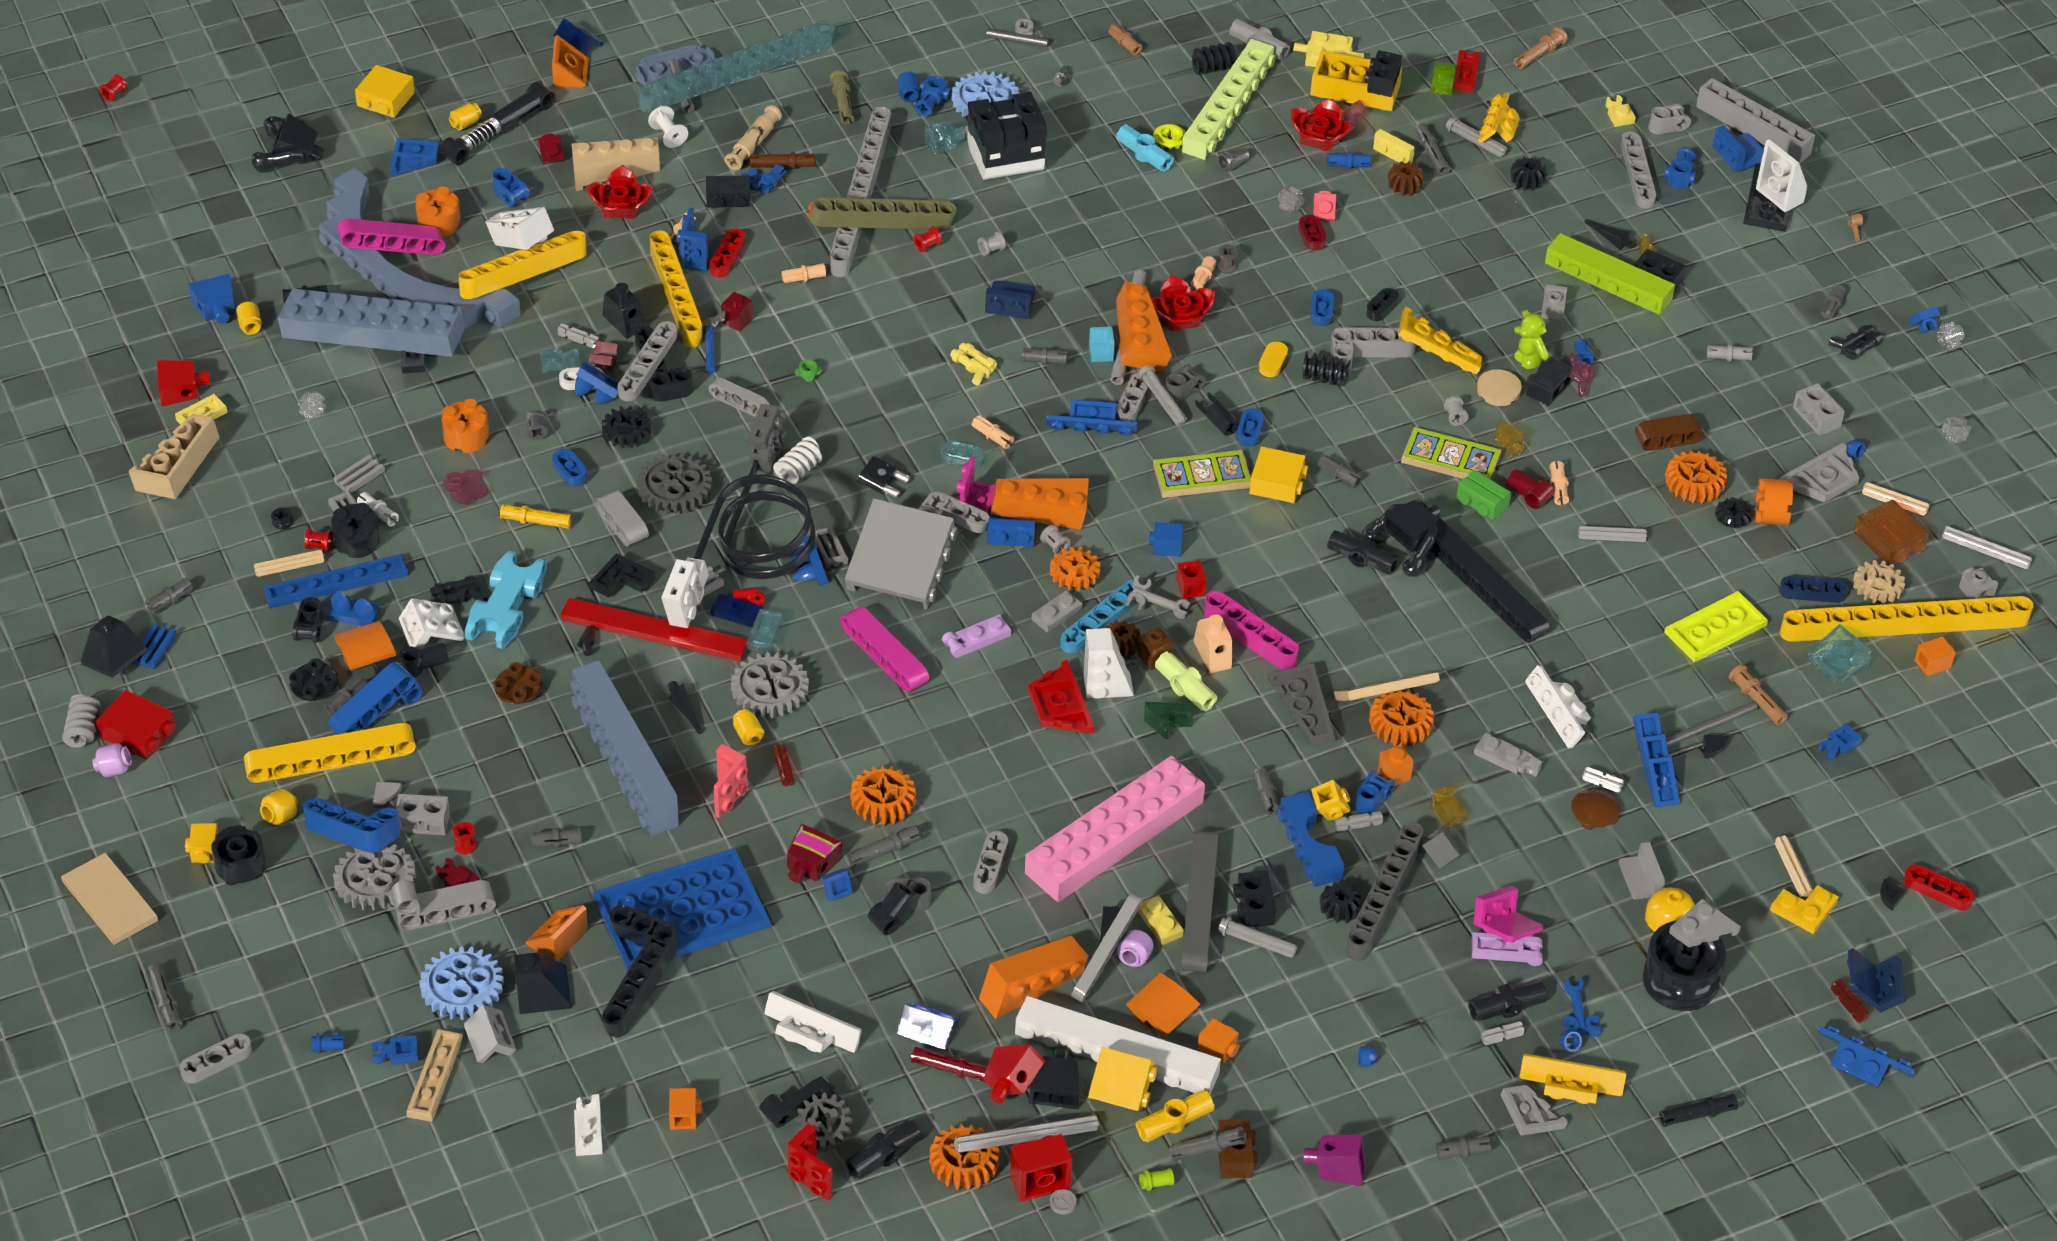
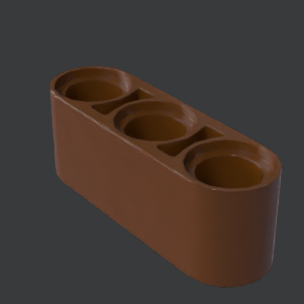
(1669, 432)

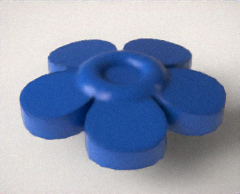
(753, 178)

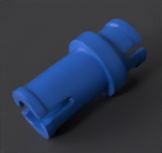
(770, 179)

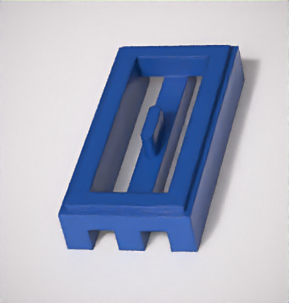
(151, 641)

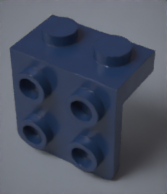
(1009, 299)
(1877, 984)

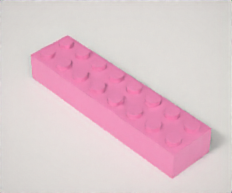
(1114, 828)

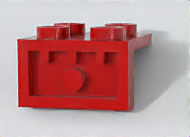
(805, 1166)

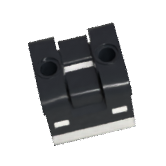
(1007, 136)

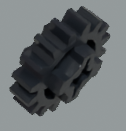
(626, 426)

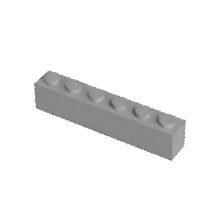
(1754, 119)

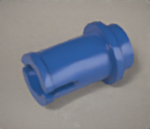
(1583, 351)
(327, 1042)

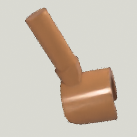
(1855, 221)

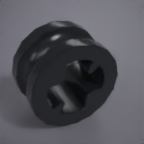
(284, 523)

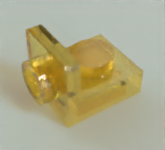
(1510, 438)
(1447, 807)

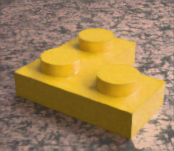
(1805, 913)

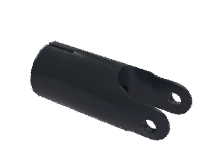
(1219, 416)

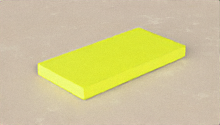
(1716, 626)

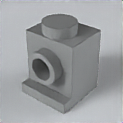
(1554, 302)
(1977, 584)

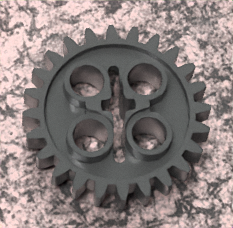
(674, 483)

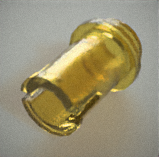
(1645, 244)

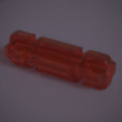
(783, 765)
(1849, 1001)

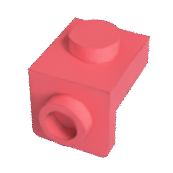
(1324, 206)

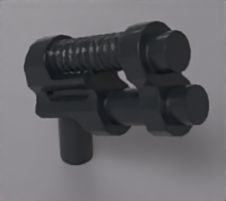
(1854, 345)
(464, 589)

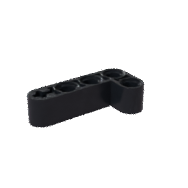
(664, 383)

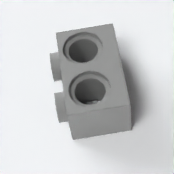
(1818, 409)
(423, 814)

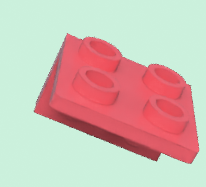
(731, 779)

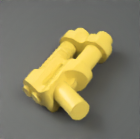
(979, 364)

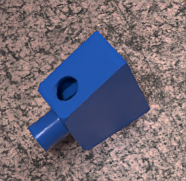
(213, 298)

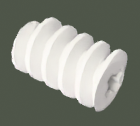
(798, 460)

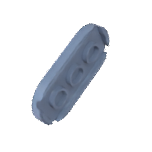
(656, 66)

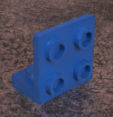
(693, 245)

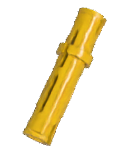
(542, 517)

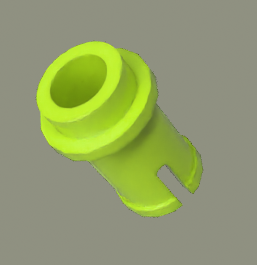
(1156, 1179)

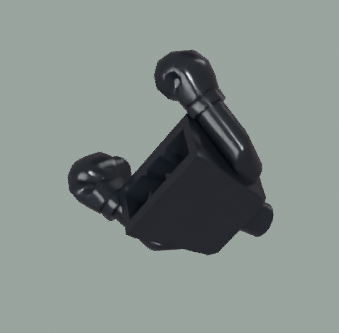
(292, 143)
(1412, 527)

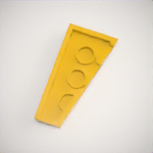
(1437, 342)

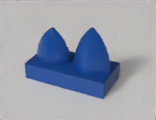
(589, 377)
(812, 570)
(352, 611)

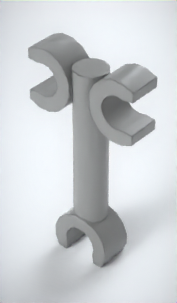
(1140, 594)

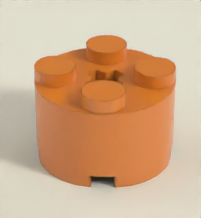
(439, 209)
(465, 426)
(1773, 501)

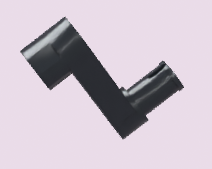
(783, 1111)

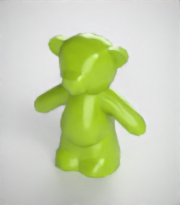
(1531, 345)

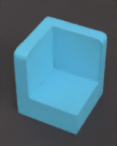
(1101, 344)

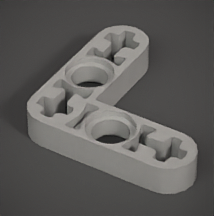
(947, 504)

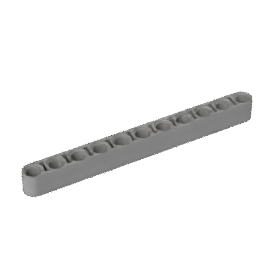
(861, 187)

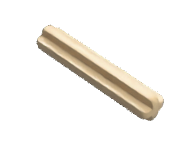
(1885, 495)
(288, 563)
(1793, 866)

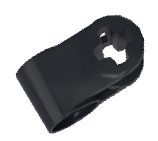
(308, 620)

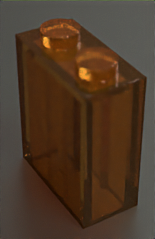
(1891, 532)

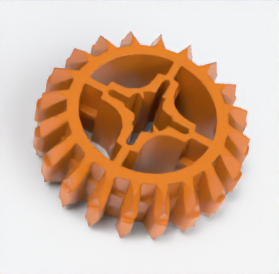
(1696, 477)
(1401, 718)
(897, 790)
(948, 1164)

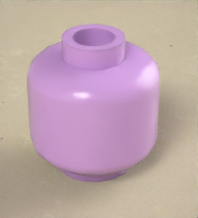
(112, 760)
(1135, 948)

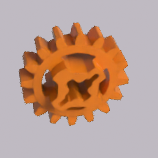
(1075, 568)

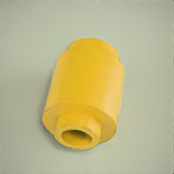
(465, 116)
(249, 317)
(748, 727)

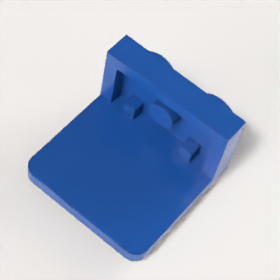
(1737, 151)
(1010, 531)

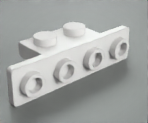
(1560, 705)
(810, 1026)

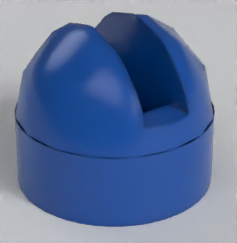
(1855, 449)
(1568, 1046)
(1366, 1056)

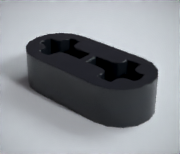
(1391, 297)

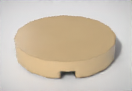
(1499, 387)

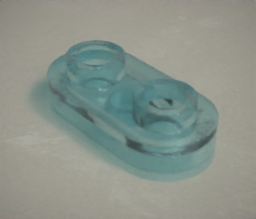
(959, 453)

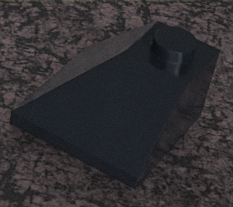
(111, 647)
(541, 983)

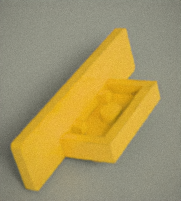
(1499, 119)
(1572, 1079)

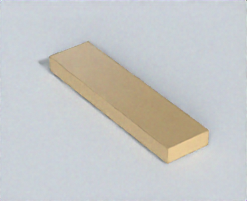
(434, 1075)

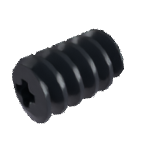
(1213, 56)
(1325, 369)

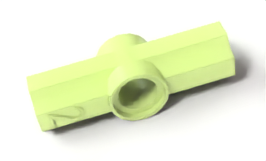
(1186, 681)

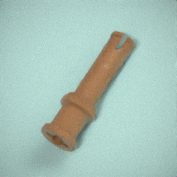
(1546, 44)
(1751, 687)

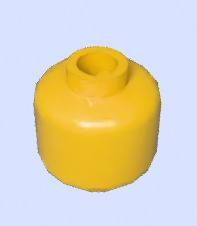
(279, 807)

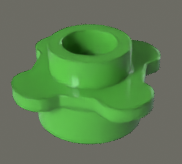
(808, 370)

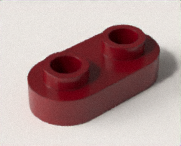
(1312, 232)

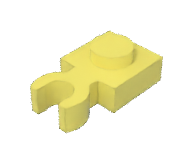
(1619, 113)

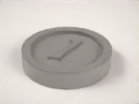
(1063, 1201)

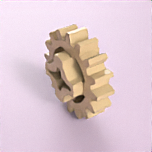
(1879, 582)

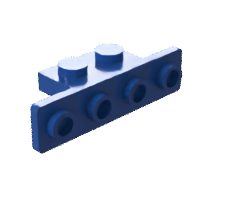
(1092, 416)
(1861, 1061)

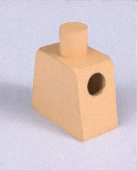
(1211, 636)

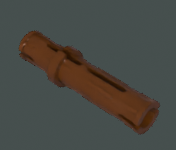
(785, 160)

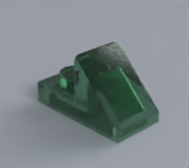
(1163, 715)

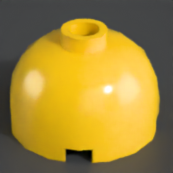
(1667, 906)

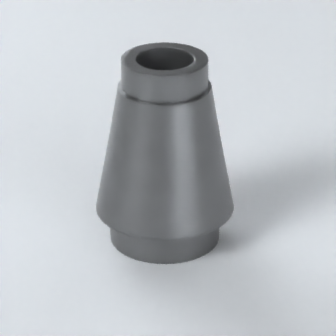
(1231, 159)

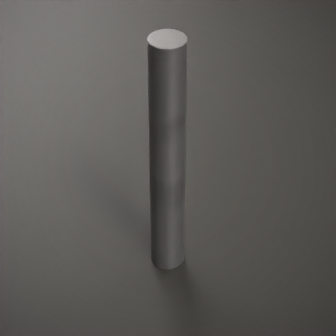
(1017, 37)

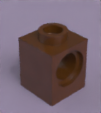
(1152, 645)

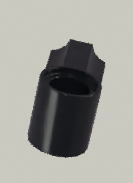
(887, 913)

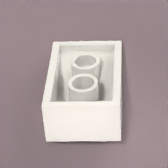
(1781, 178)

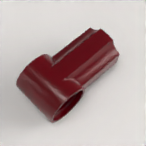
(1534, 492)

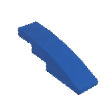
(1655, 760)

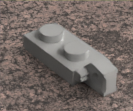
(1507, 755)

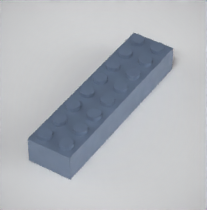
(371, 322)
(624, 748)

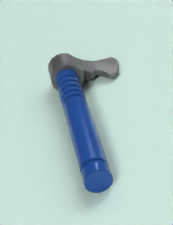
(709, 326)

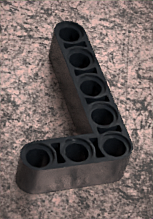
(642, 967)

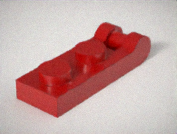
(1466, 71)

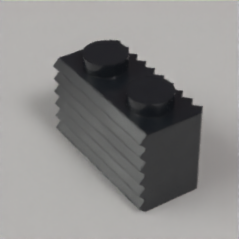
(727, 191)
(1548, 381)

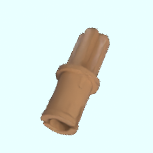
(1125, 39)

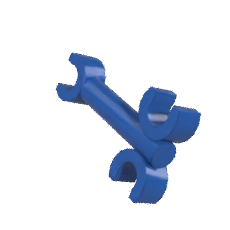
(1579, 1023)

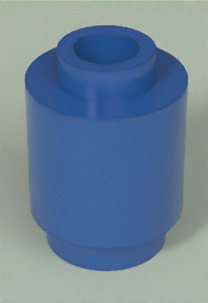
(908, 86)

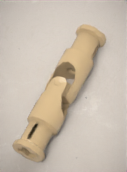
(753, 137)

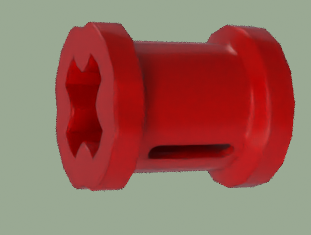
(113, 87)
(927, 239)
(318, 540)
(464, 834)

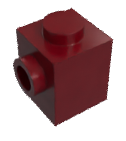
(738, 311)

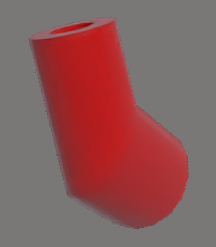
(750, 595)

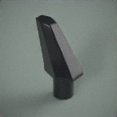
(587, 640)

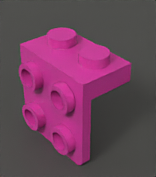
(972, 492)
(1497, 915)

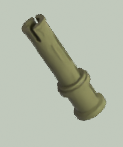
(841, 90)

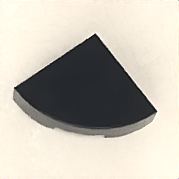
(1713, 745)
(1891, 894)

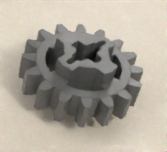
(837, 1116)

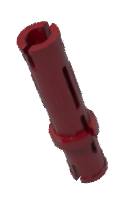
(943, 1062)

